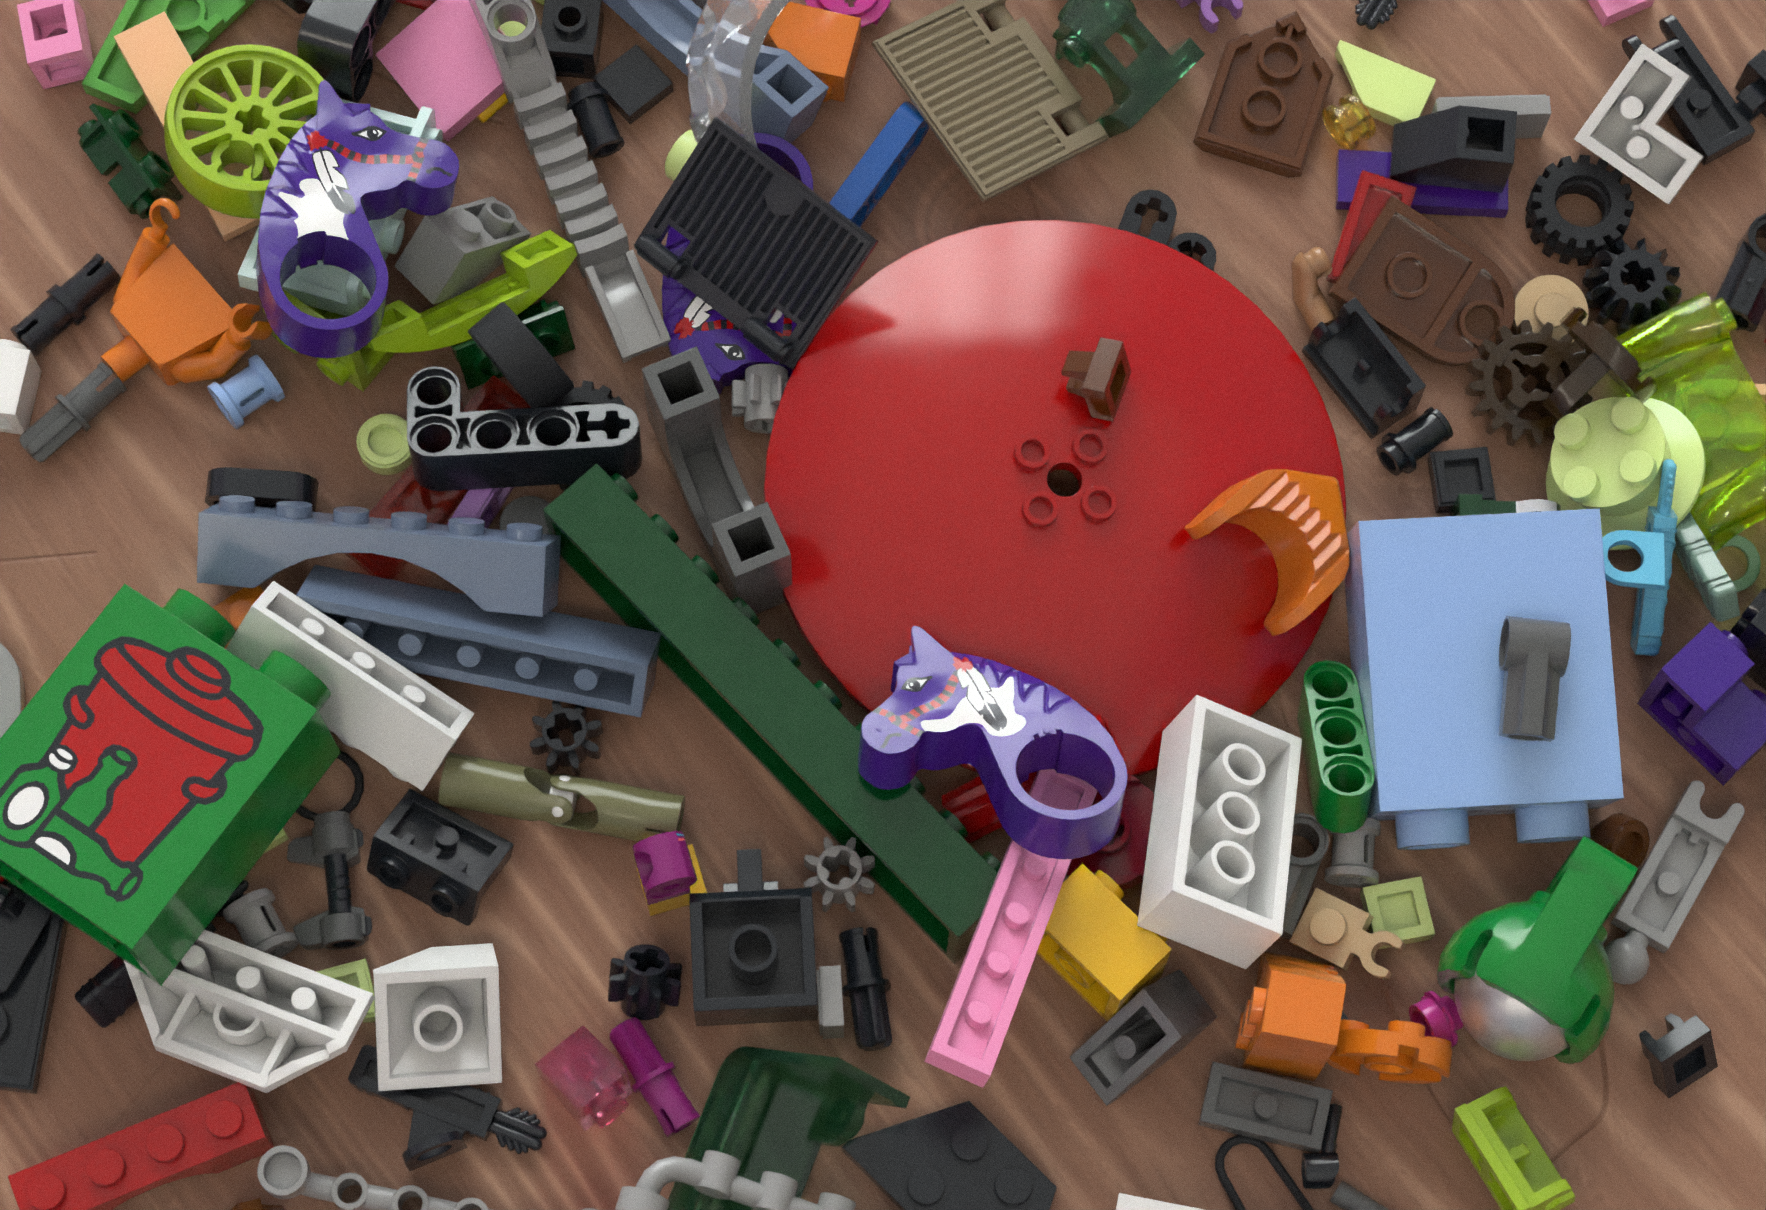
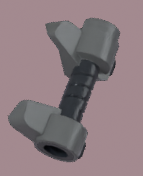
(335, 848)

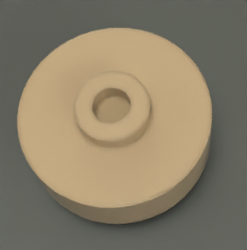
(1548, 300)

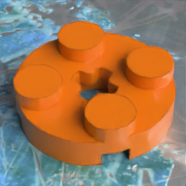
(1397, 1053)

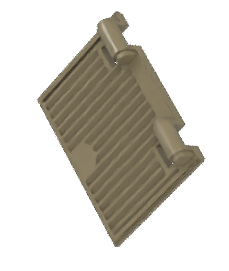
(989, 93)

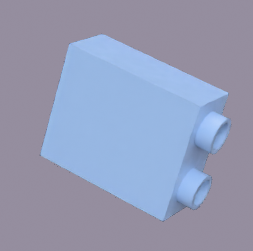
(1426, 662)

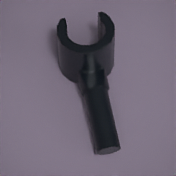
(1321, 1168)

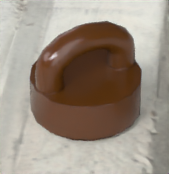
(1623, 837)

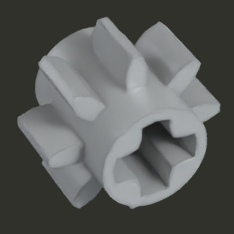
(759, 396)
(830, 861)

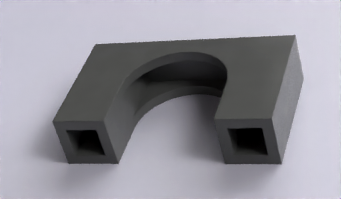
(738, 537)

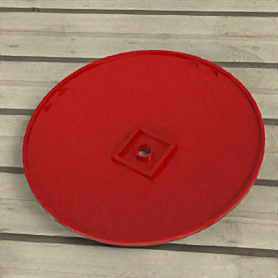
(925, 450)

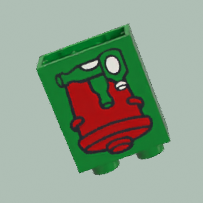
(155, 775)

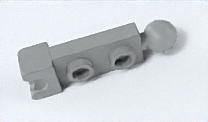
(1669, 883)

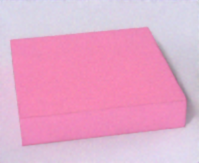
(445, 64)

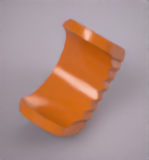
(1302, 526)

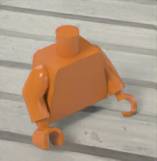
(175, 315)

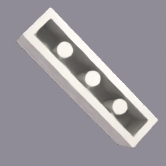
(372, 699)

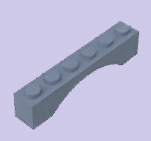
(783, 89)
(494, 567)

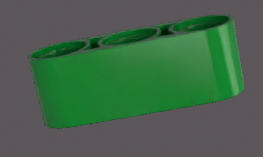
(1335, 746)

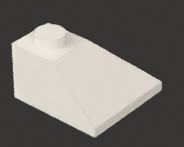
(438, 1019)

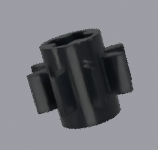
(571, 755)
(644, 982)

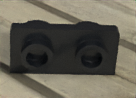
(437, 856)

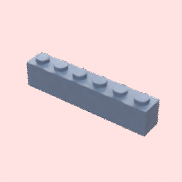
(456, 640)

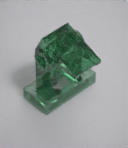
(1139, 86)

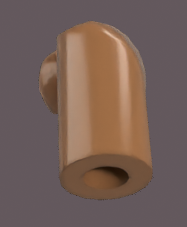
(1305, 288)

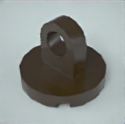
(1604, 358)

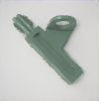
(1707, 572)

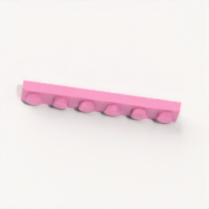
(1004, 945)

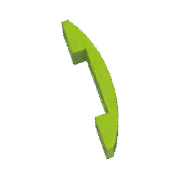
(529, 274)

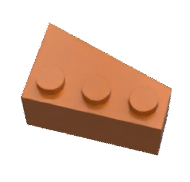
(1291, 1017)

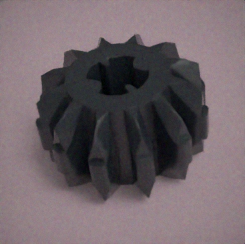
(1639, 271)

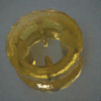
(1349, 122)

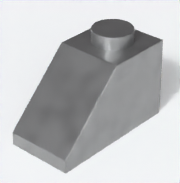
(1143, 1036)

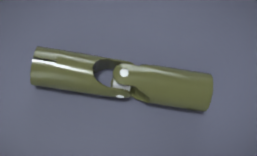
(538, 795)

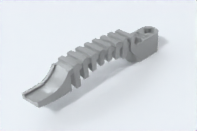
(570, 179)

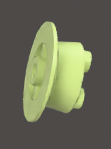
(1614, 458)

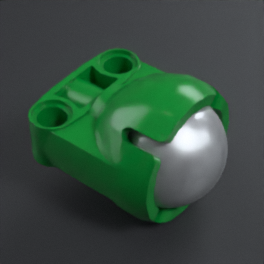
(1536, 970)

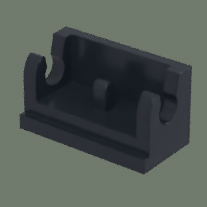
(1364, 369)

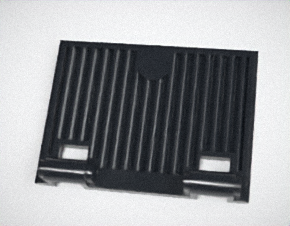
(755, 242)

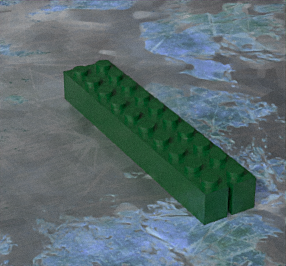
(771, 705)

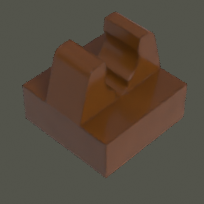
(1099, 377)

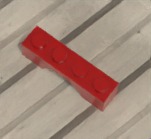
(171, 1146)

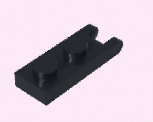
(1704, 107)

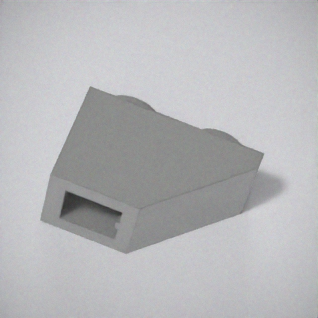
(459, 247)

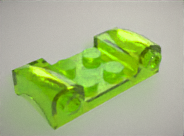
(1705, 379)

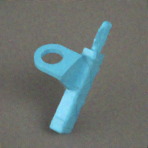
(1655, 570)

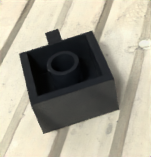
(753, 951)

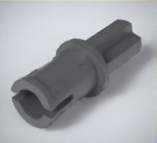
(70, 414)

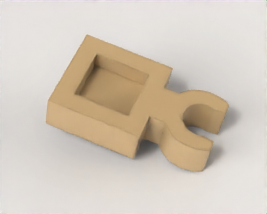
(1339, 932)

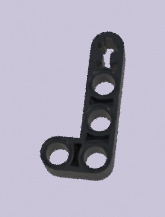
(339, 40)
(512, 445)

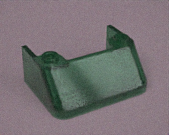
(777, 1113)

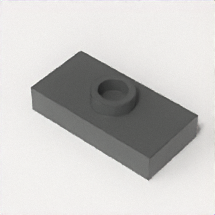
(1265, 1107)

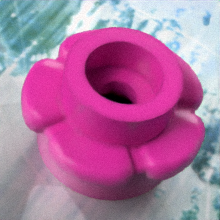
(1438, 1016)

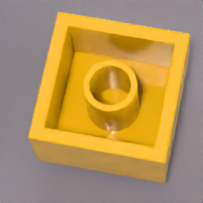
(1097, 943)

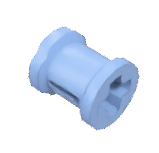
(246, 391)

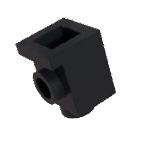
(574, 48)

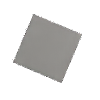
(830, 1002)

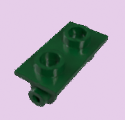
(116, 141)
(544, 321)

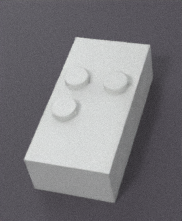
(1221, 833)

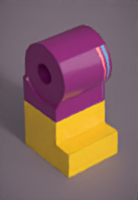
(667, 871)

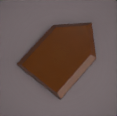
(1266, 99)

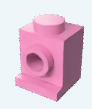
(55, 41)

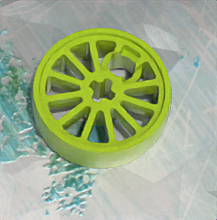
(235, 120)

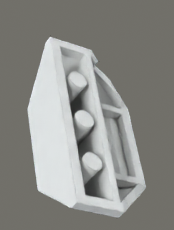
(249, 1013)

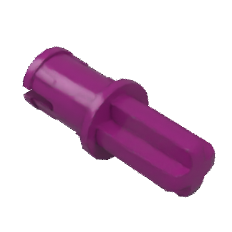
(653, 1077)

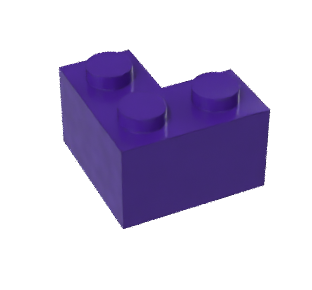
(1707, 704)

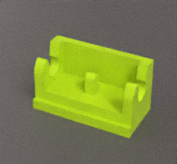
(1509, 1154)

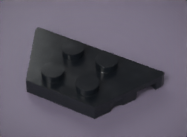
(950, 1164)

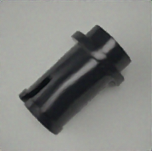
(595, 119)
(1402, 450)

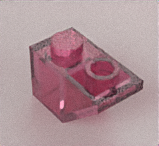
(586, 1079)

